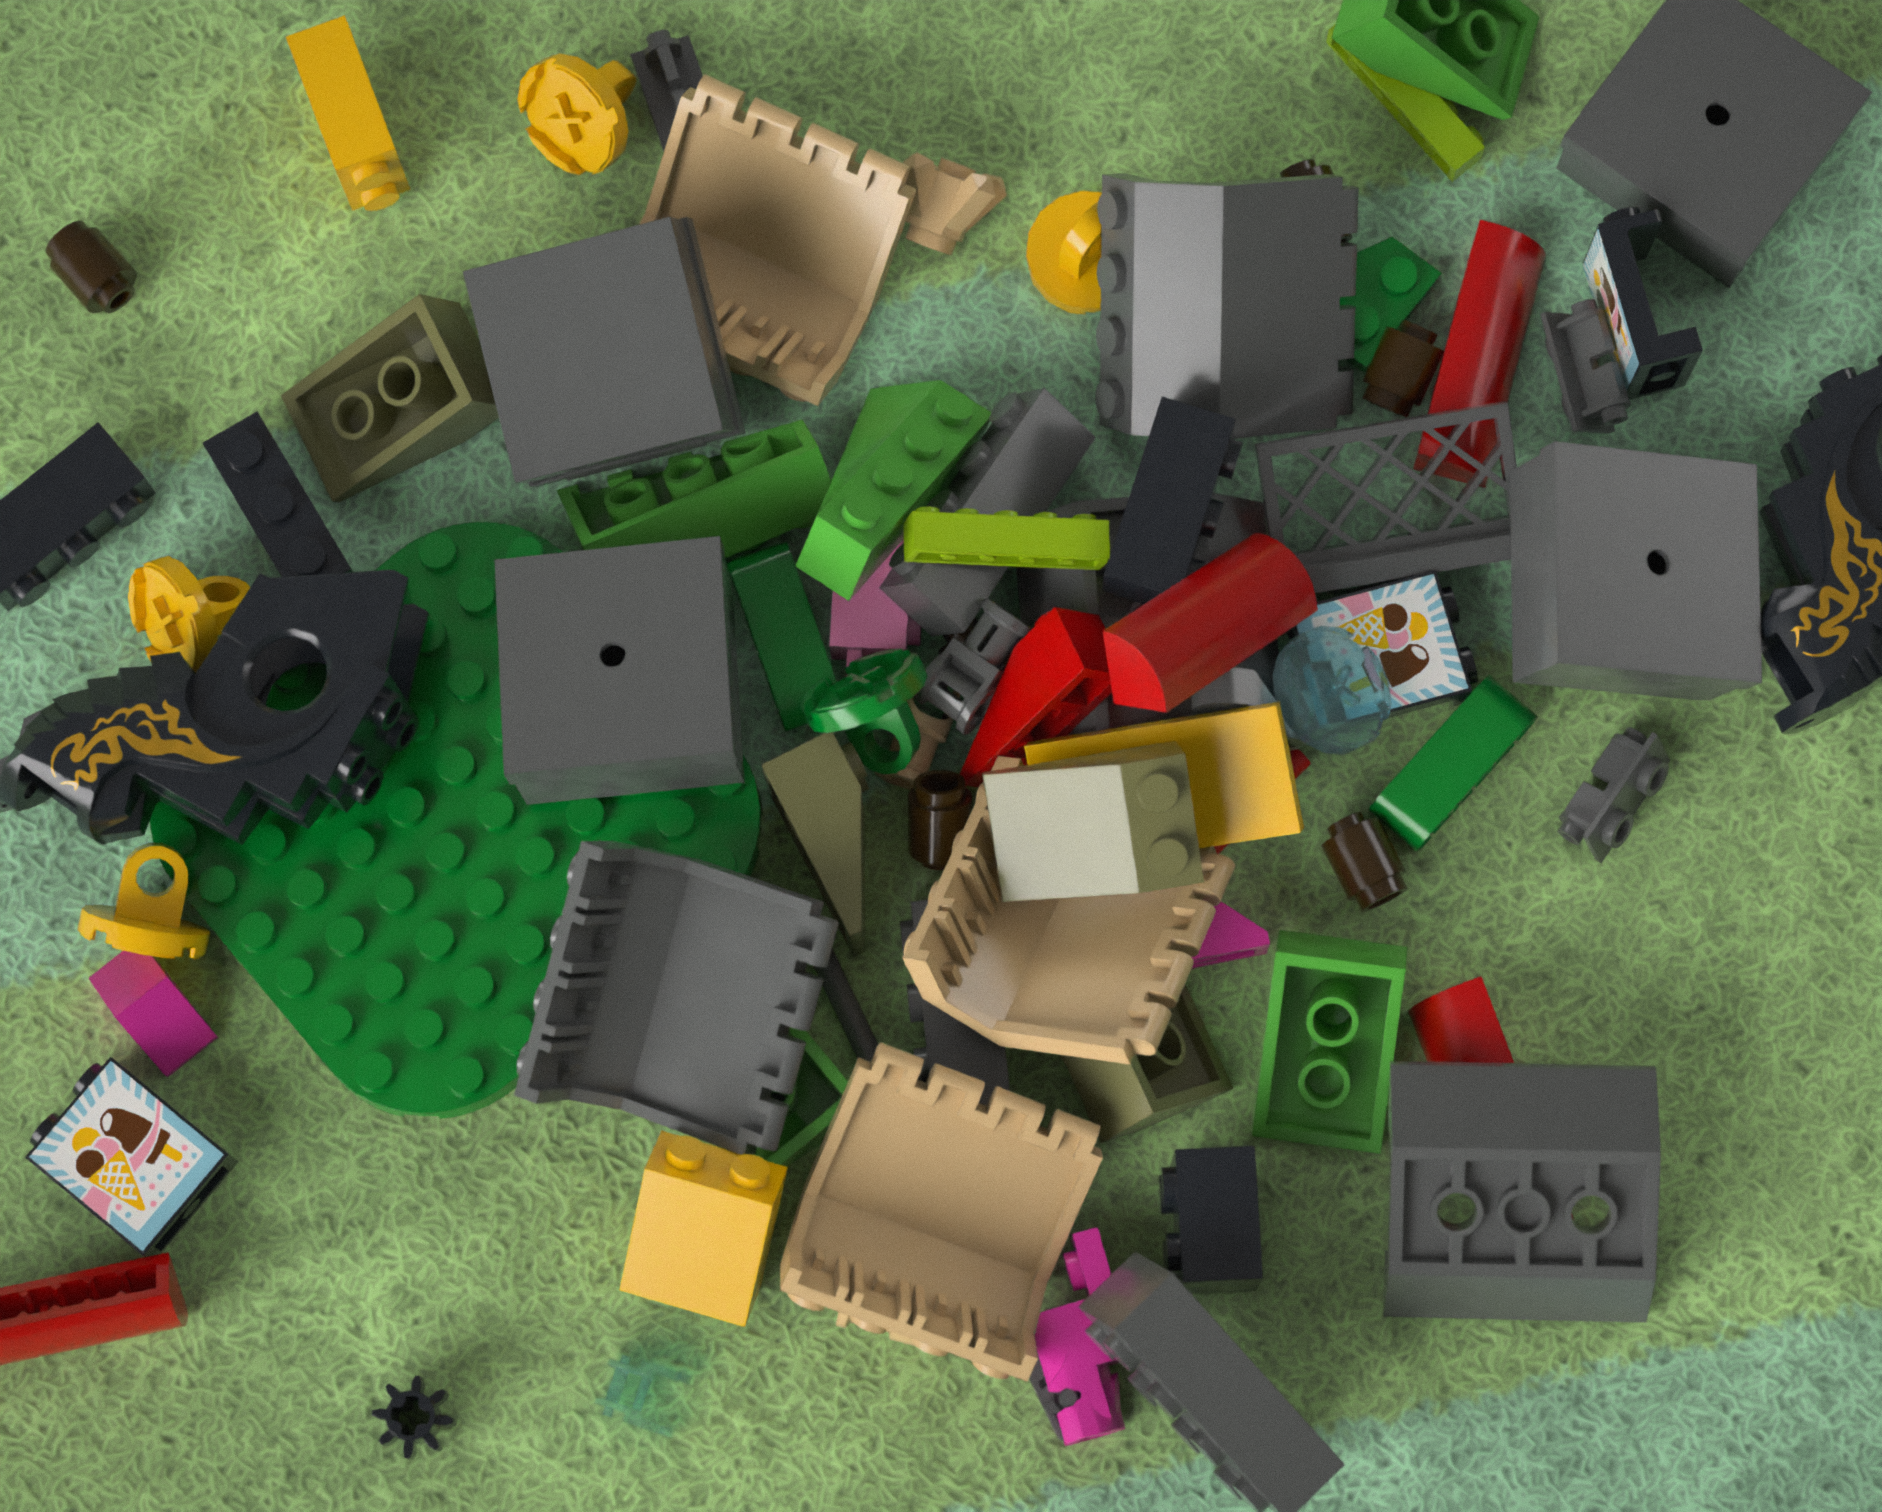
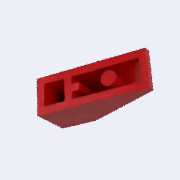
(1045, 689)

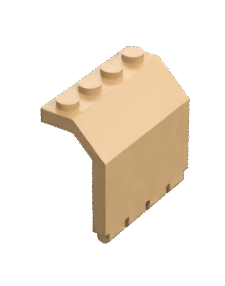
(784, 231)
(1060, 971)
(939, 1211)

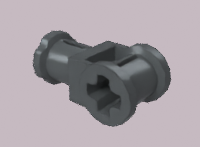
(972, 667)

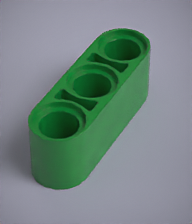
(781, 628)
(1452, 763)

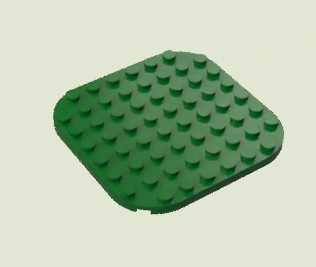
(428, 916)

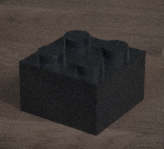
(1213, 1218)

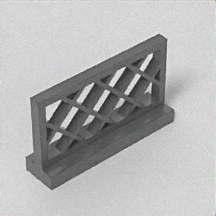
(1405, 553)

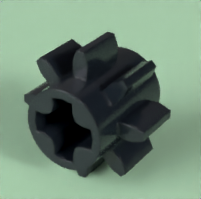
(424, 1432)

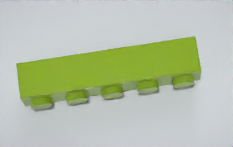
(1423, 115)
(1006, 539)

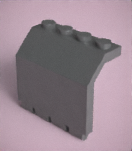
(1227, 301)
(676, 994)

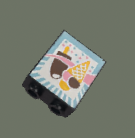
(1645, 359)
(1411, 635)
(129, 1157)

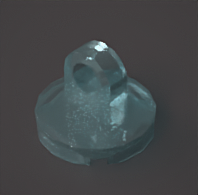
(1331, 690)

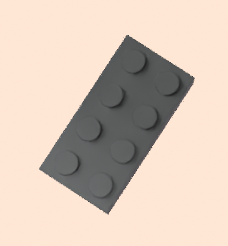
(1212, 1386)

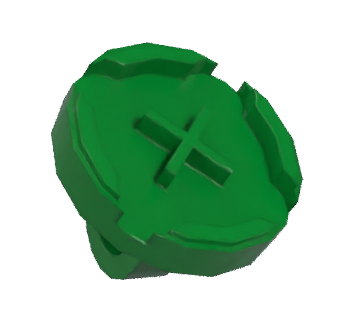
(869, 699)

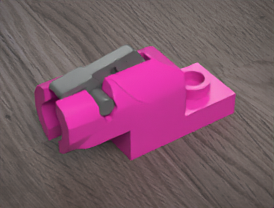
(1071, 1370)

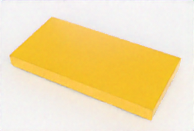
(1234, 764)

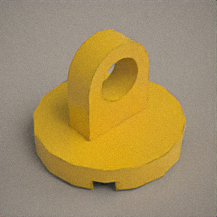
(577, 111)
(1066, 252)
(180, 610)
(146, 920)

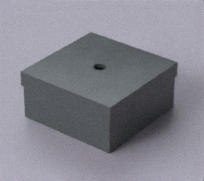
(1712, 128)
(604, 352)
(1635, 572)
(618, 671)

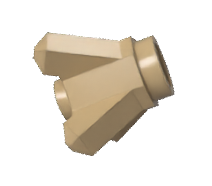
(948, 201)

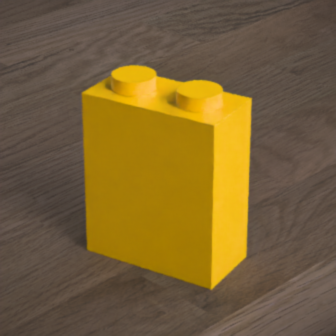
(348, 115)
(703, 1228)

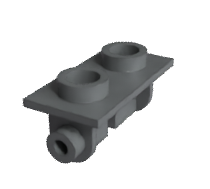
(665, 74)
(1591, 394)
(1605, 818)

